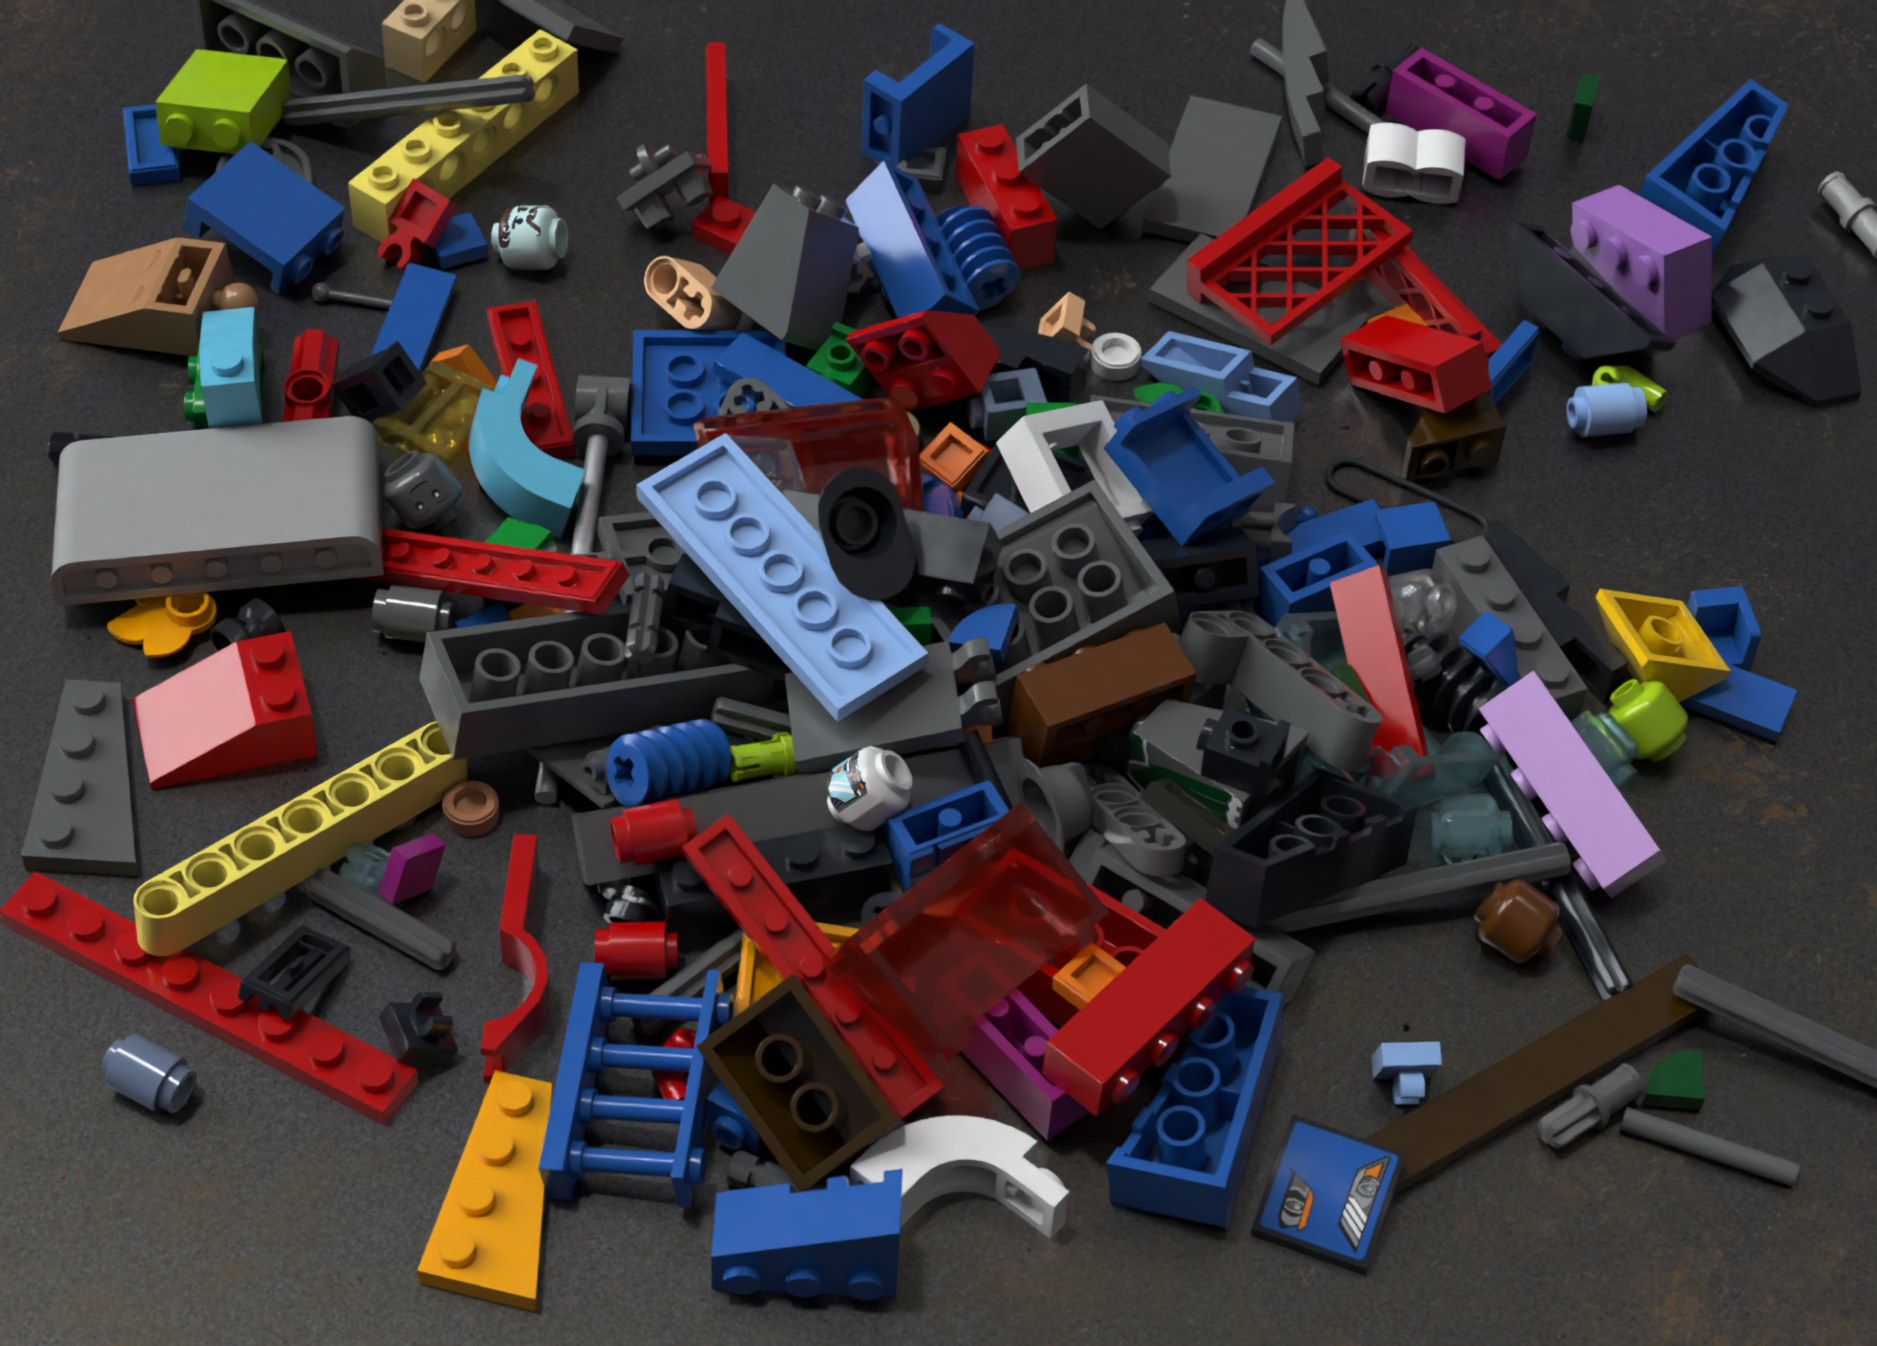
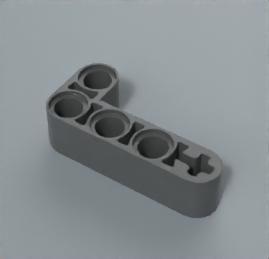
(1281, 682)

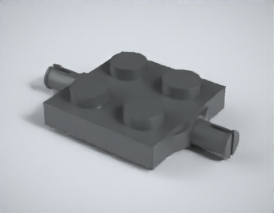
(640, 545)

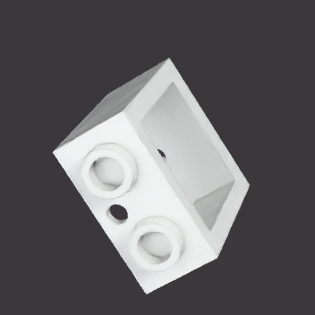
(1037, 474)

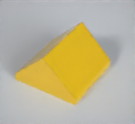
(1661, 642)

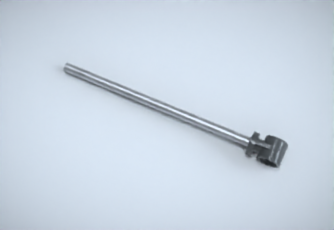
(599, 432)

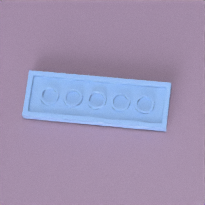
(780, 576)

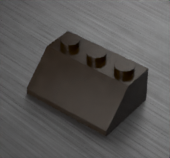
(800, 1083)

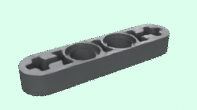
(1133, 826)

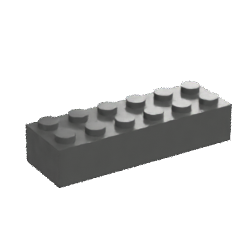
(570, 681)

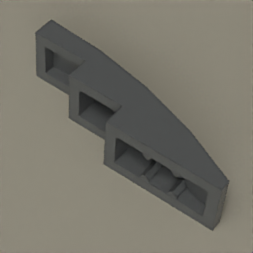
(1304, 72)

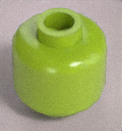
(1650, 718)

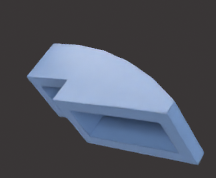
(1226, 374)

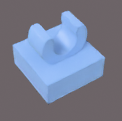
(1407, 1066)

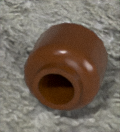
(1518, 921)

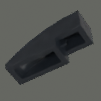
(1058, 363)
(701, 607)

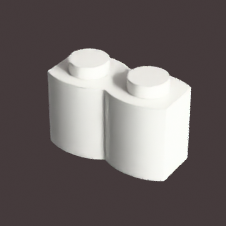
(1414, 163)

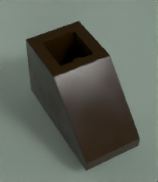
(1454, 440)

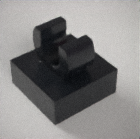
(419, 1030)

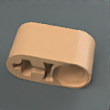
(687, 295)

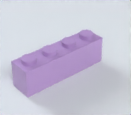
(1571, 785)

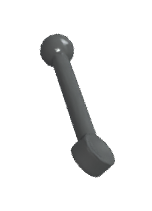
(322, 292)

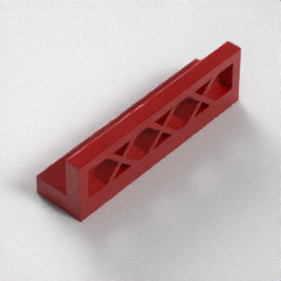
(1408, 280)

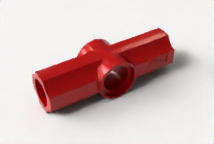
(310, 377)

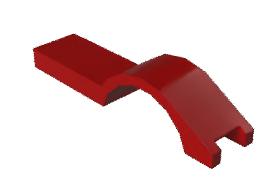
(511, 1036)

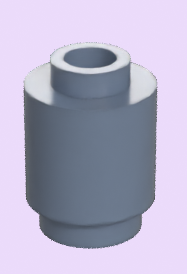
(148, 1073)

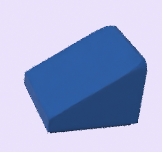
(1493, 646)

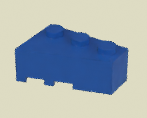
(809, 1240)

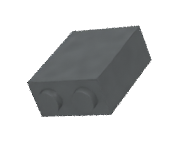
(1093, 157)

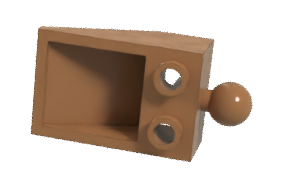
(155, 297)

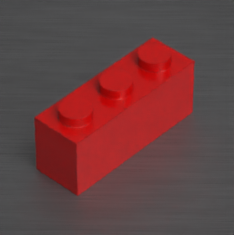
(991, 179)
(1416, 363)

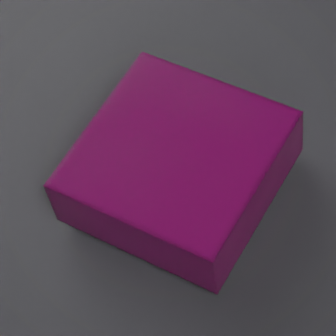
(412, 868)

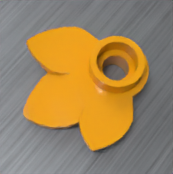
(165, 622)

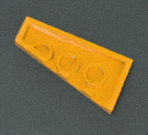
(494, 1209)

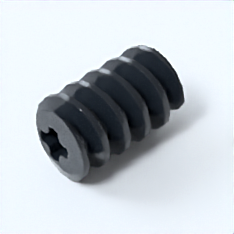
(1455, 691)

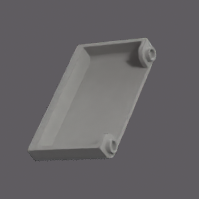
(217, 510)

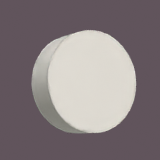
(1115, 356)

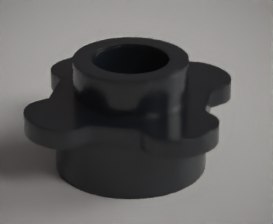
(630, 905)

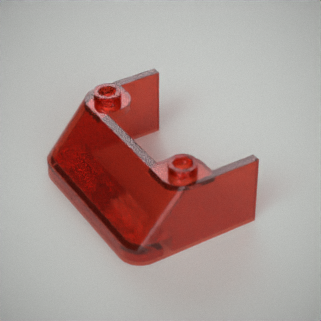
(836, 438)

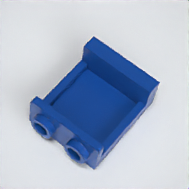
(922, 107)
(267, 214)
(1182, 469)

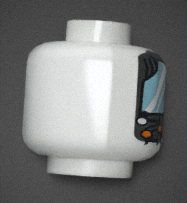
(869, 788)

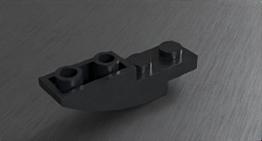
(1593, 658)

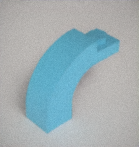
(511, 467)

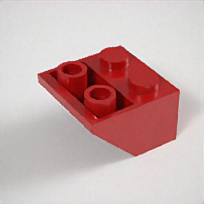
(927, 357)

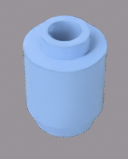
(1606, 409)

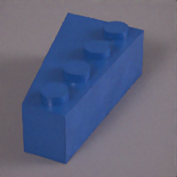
(1201, 1124)

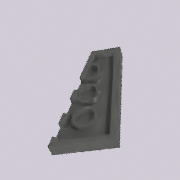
(84, 792)

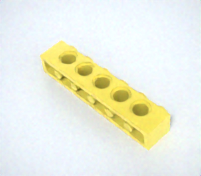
(463, 142)

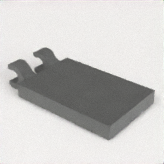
(905, 719)

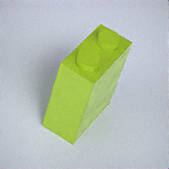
(223, 101)

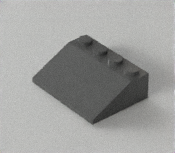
(1074, 583)

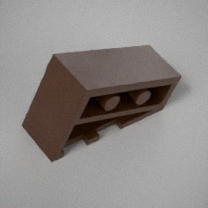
(1096, 693)

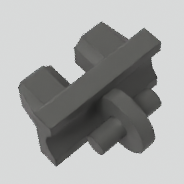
(682, 174)

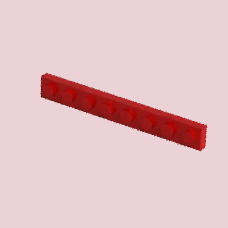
(209, 999)

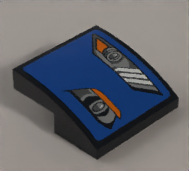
(1328, 1194)

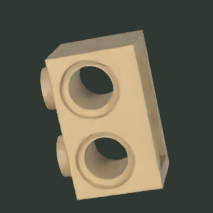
(426, 34)

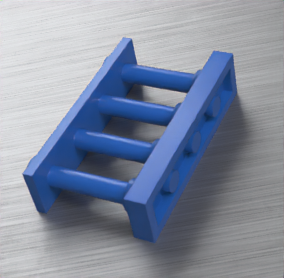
(588, 1053)

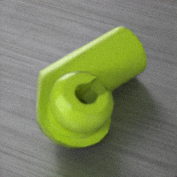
(1654, 394)

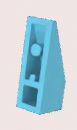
(230, 368)

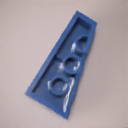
(1717, 162)

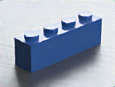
(908, 245)

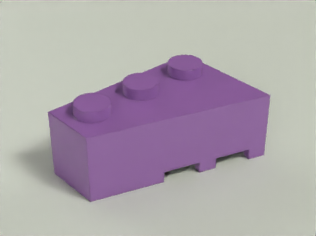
(1647, 258)

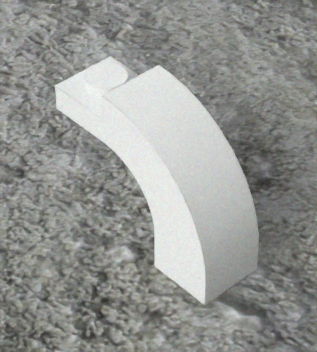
(967, 1156)

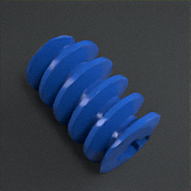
(980, 253)
(667, 762)

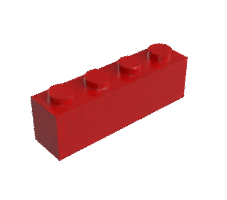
(1149, 1008)

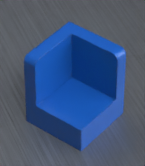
(1411, 536)
(1728, 623)

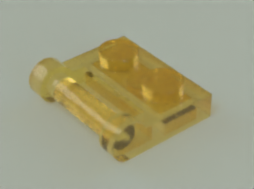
(444, 424)

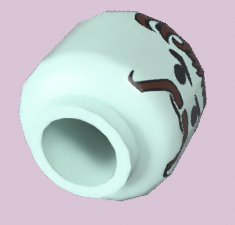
(530, 237)

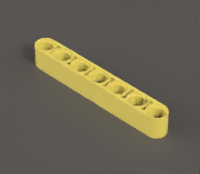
(294, 841)

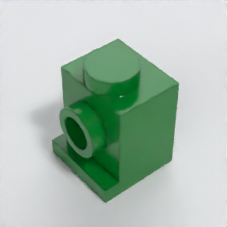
(840, 363)

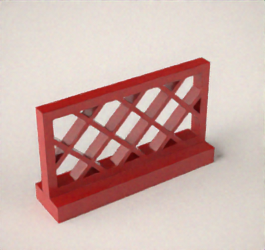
(1270, 232)

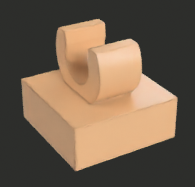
(1067, 321)

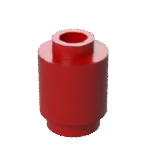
(652, 832)
(636, 950)

